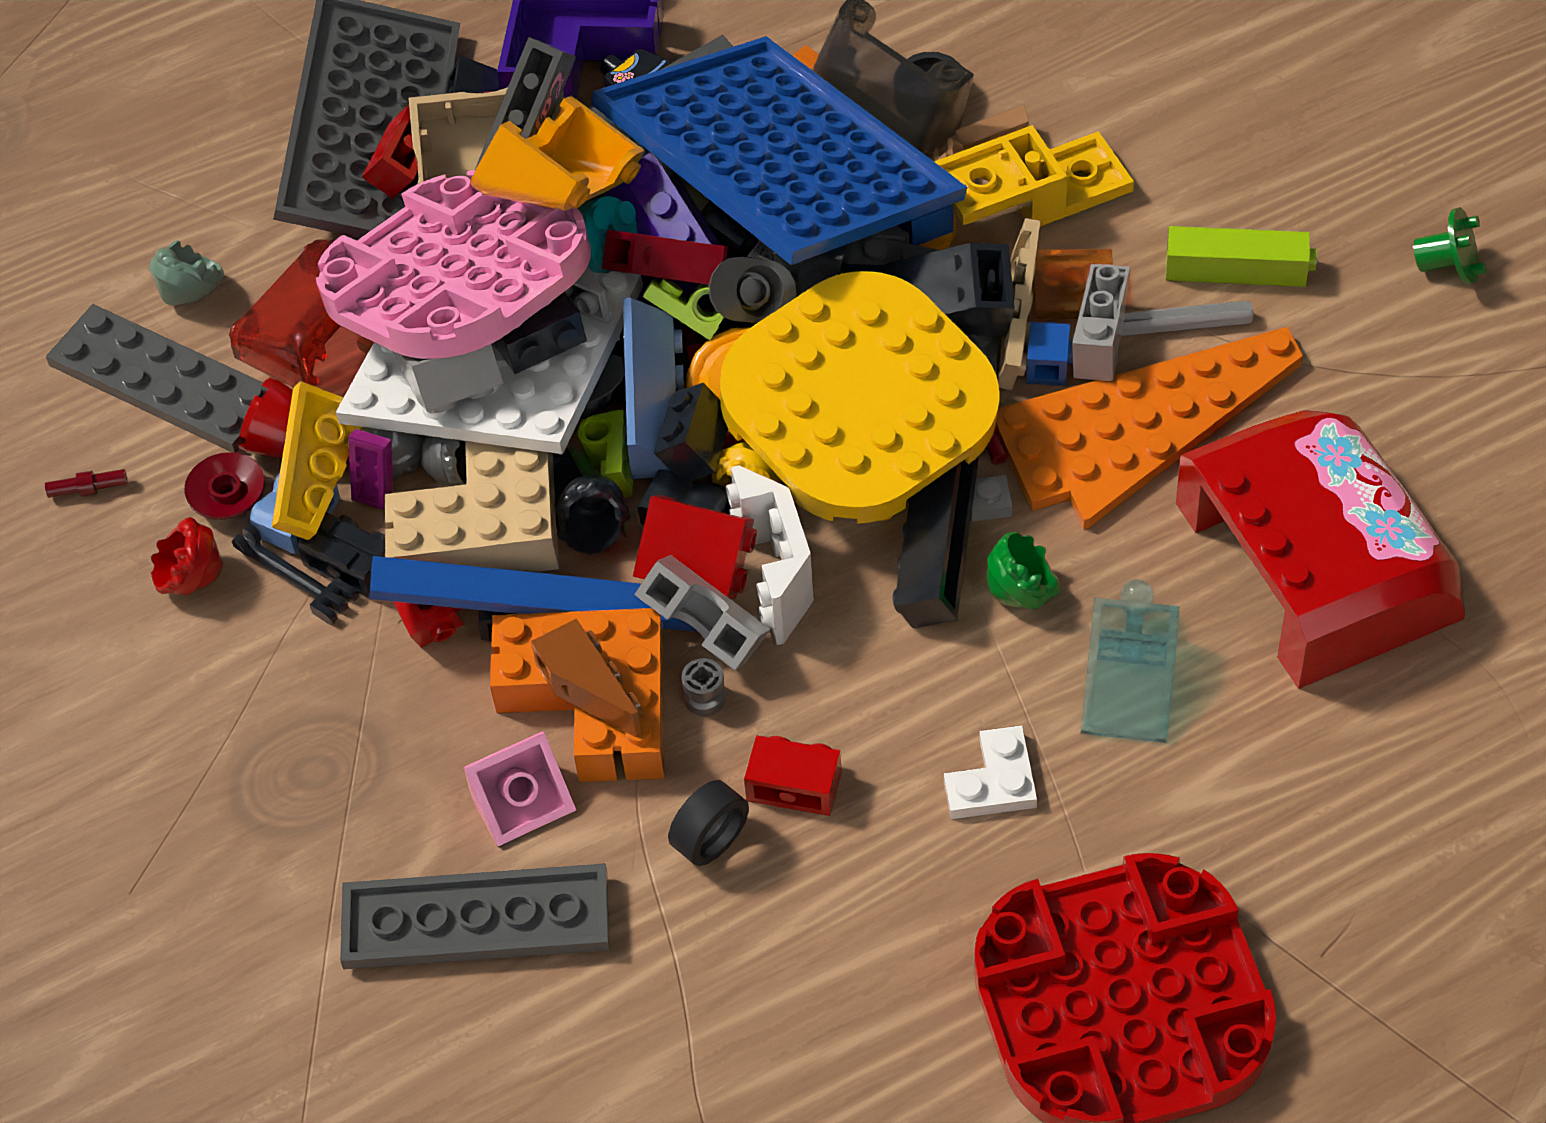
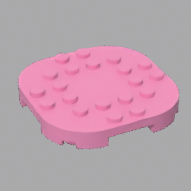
(452, 269)

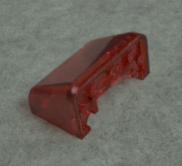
(288, 323)

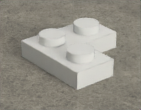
(999, 787)

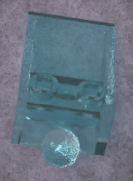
(1130, 666)

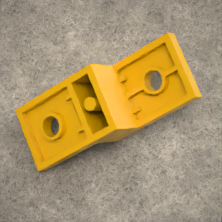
(1036, 177)

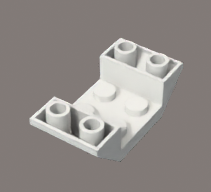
(786, 583)

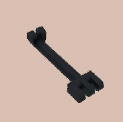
(323, 596)

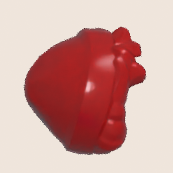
(186, 559)

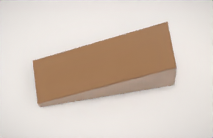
(993, 127)

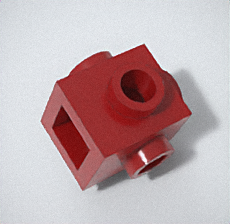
(429, 622)

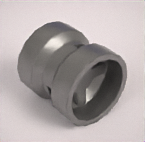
(703, 687)

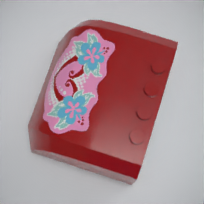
(1327, 537)

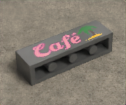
(533, 89)

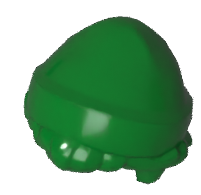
(1020, 573)

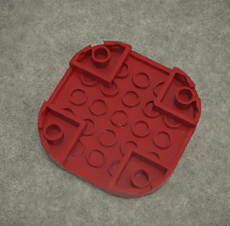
(1123, 994)

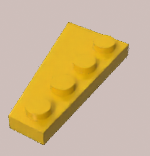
(311, 460)

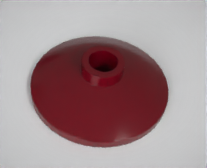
(221, 474)

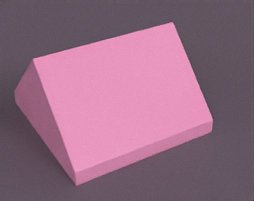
(519, 789)

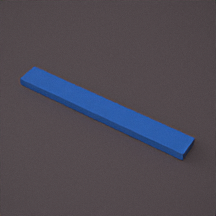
(500, 589)

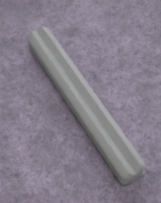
(1187, 317)

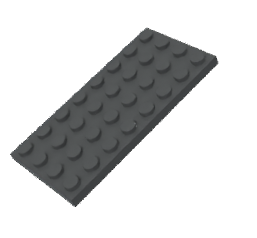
(353, 83)

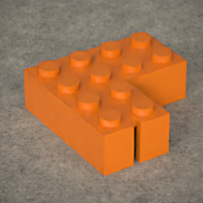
(628, 639)

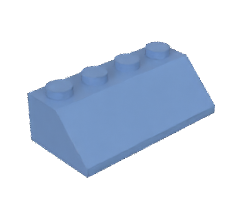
(649, 381)

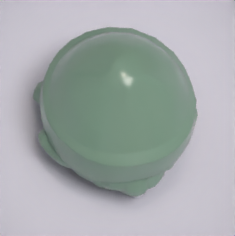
(183, 275)

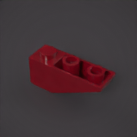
(661, 256)

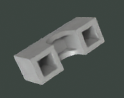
(684, 595)

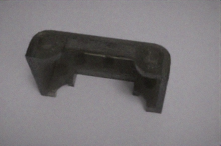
(898, 93)

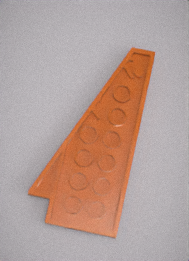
(1119, 434)

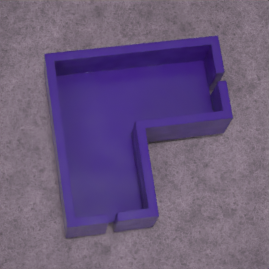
(580, 28)

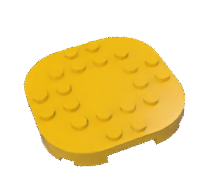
(859, 395)

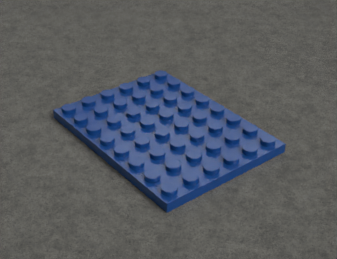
(779, 148)

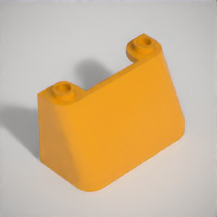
(560, 164)

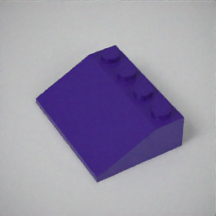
(665, 211)

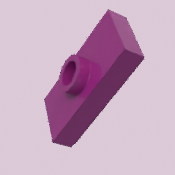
(370, 468)

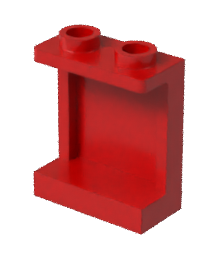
(701, 539)

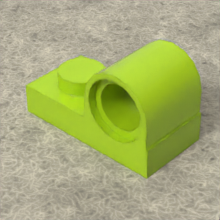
(669, 298)
(606, 447)

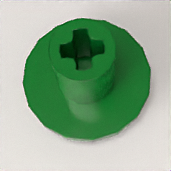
(1452, 248)

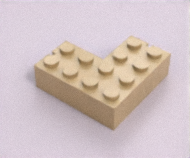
(491, 522)

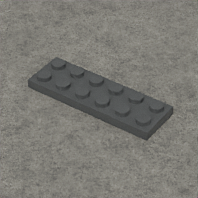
(157, 376)
(474, 916)

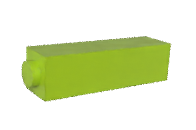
(1239, 256)

